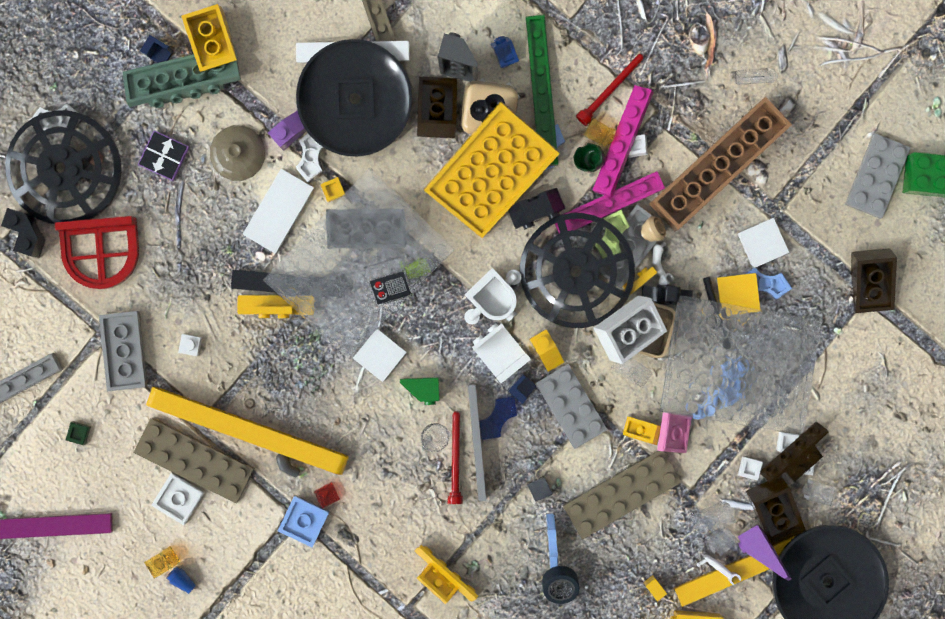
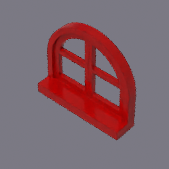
(98, 227)

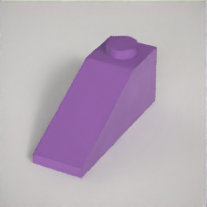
(287, 131)
(759, 547)

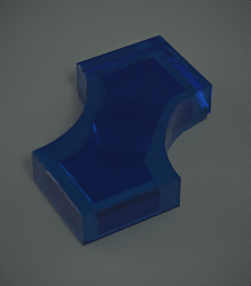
(492, 425)

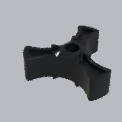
(665, 294)

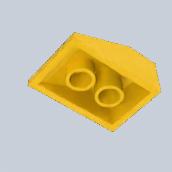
(209, 37)

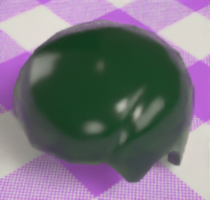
(589, 158)

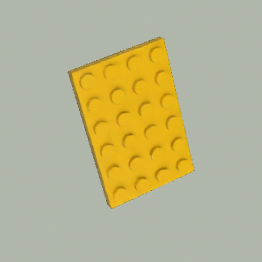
(491, 170)

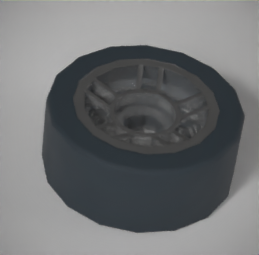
(560, 584)

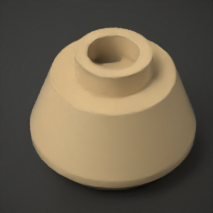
(653, 229)

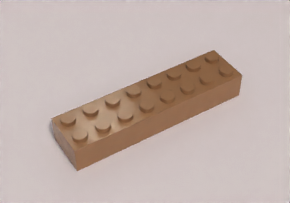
(720, 164)

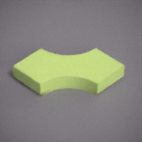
(620, 222)

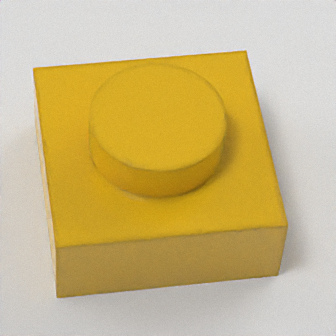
(332, 189)

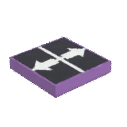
(163, 155)

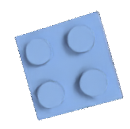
(303, 521)

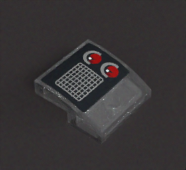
(388, 281)

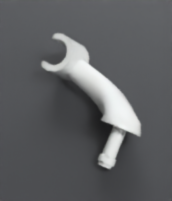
(664, 279)
(718, 566)

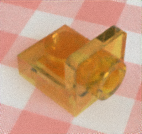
(162, 562)

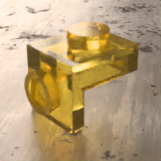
(599, 133)

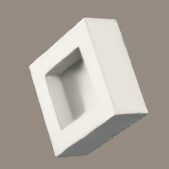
(639, 146)
(190, 345)
(750, 468)

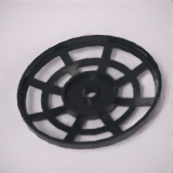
(74, 167)
(589, 270)

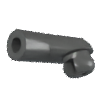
(285, 465)

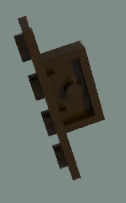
(797, 456)

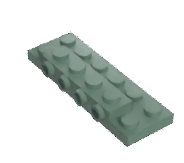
(175, 81)

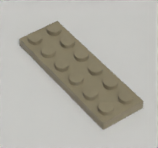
(194, 460)
(621, 493)

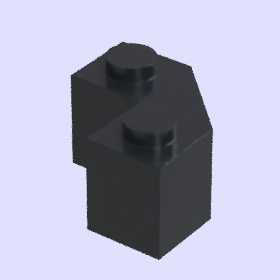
(531, 210)
(30, 239)

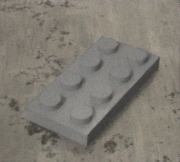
(877, 176)
(638, 245)
(123, 351)
(571, 406)

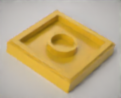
(739, 290)

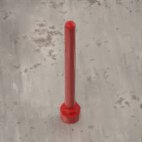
(584, 116)
(455, 496)

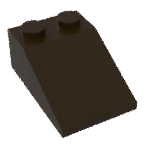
(437, 107)
(873, 280)
(776, 510)

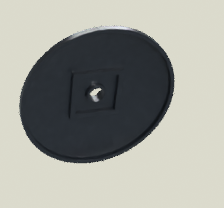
(325, 93)
(833, 551)

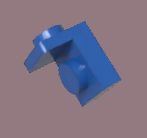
(504, 51)

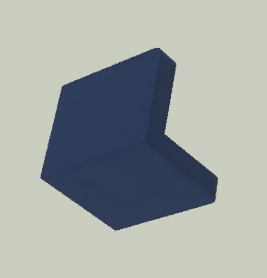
(156, 50)
(522, 388)

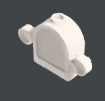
(493, 297)

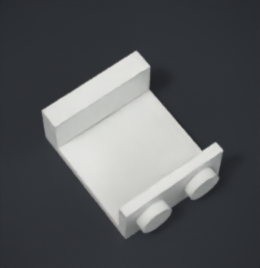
(500, 352)

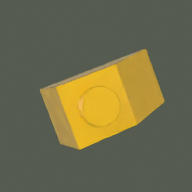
(546, 350)

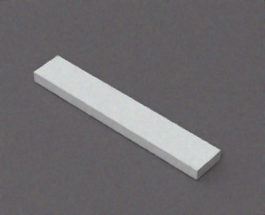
(399, 49)

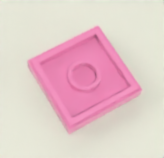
(674, 433)

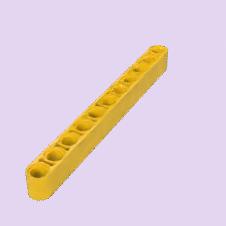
(247, 430)

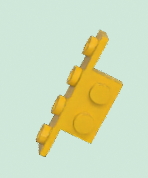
(264, 306)
(440, 579)

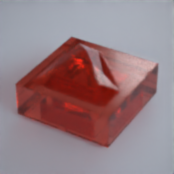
(326, 495)

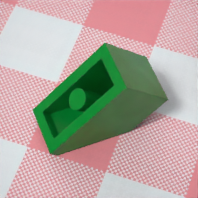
(423, 389)

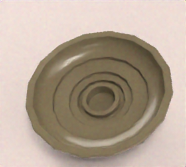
(237, 153)

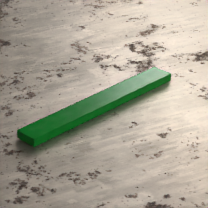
(541, 80)

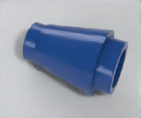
(181, 580)

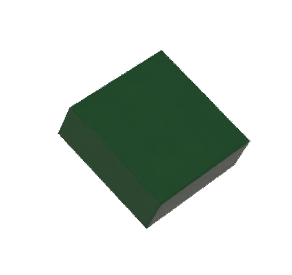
(78, 433)

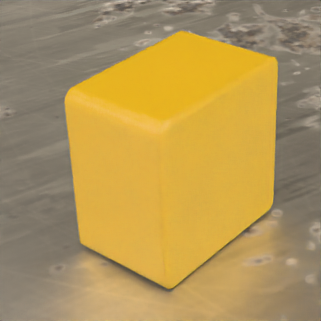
(655, 588)

